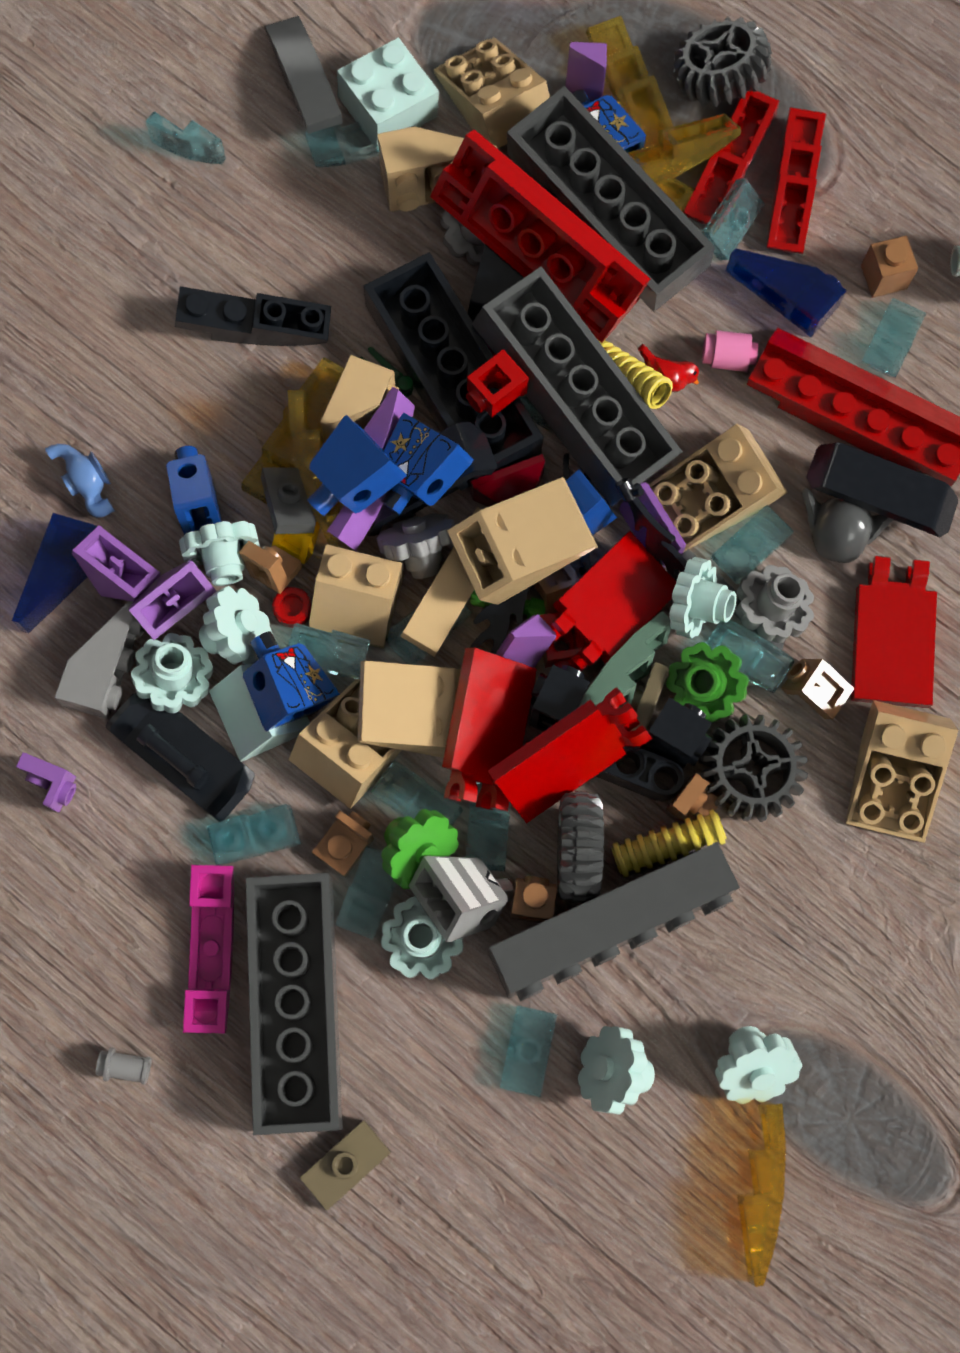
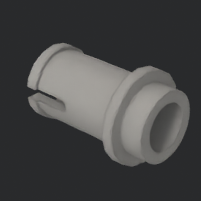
(123, 1066)

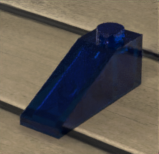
(791, 288)
(53, 573)

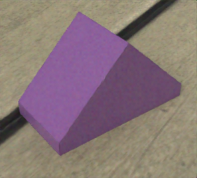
(113, 566)
(171, 598)

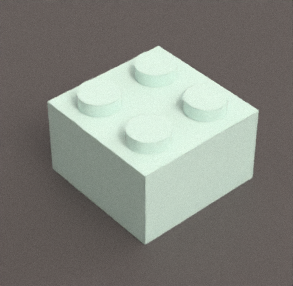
(387, 91)

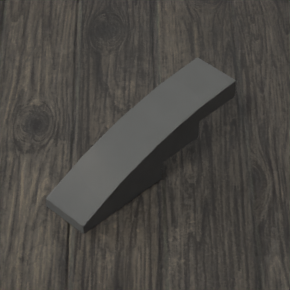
(304, 74)

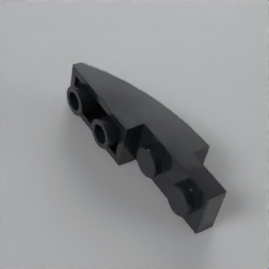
(255, 321)

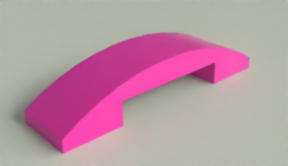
(210, 949)

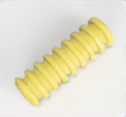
(649, 384)
(668, 843)

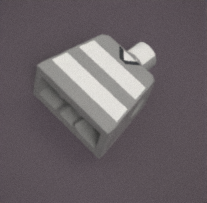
(460, 894)

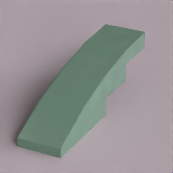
(630, 662)

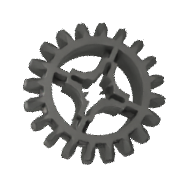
(722, 61)
(785, 760)
(580, 846)

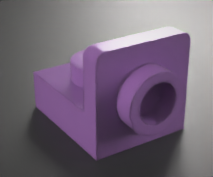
(42, 774)

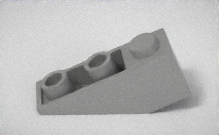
(96, 670)

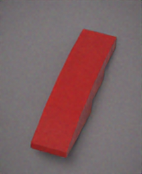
(796, 181)

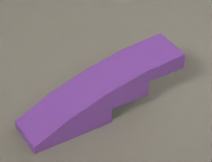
(353, 527)

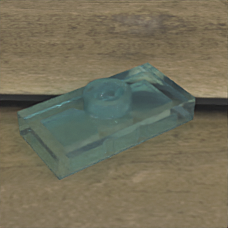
(733, 218)
(752, 544)
(528, 1051)

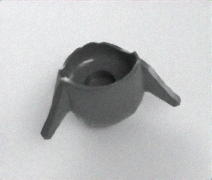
(841, 528)

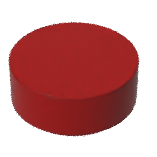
(292, 607)

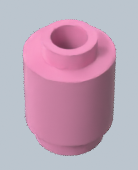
(729, 350)

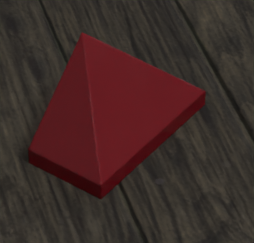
(508, 481)

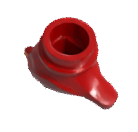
(679, 372)

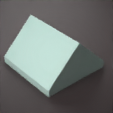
(242, 719)

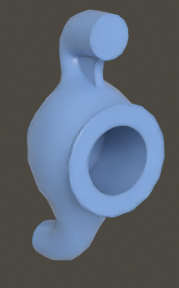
(83, 477)

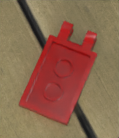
(613, 600)
(894, 637)
(486, 725)
(568, 754)

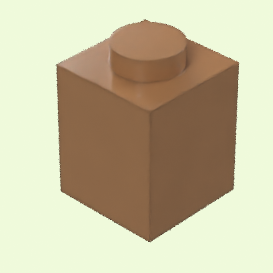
(889, 266)

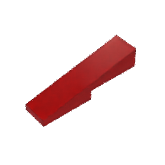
(731, 162)

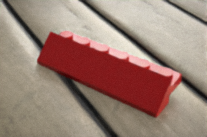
(537, 230)
(858, 406)

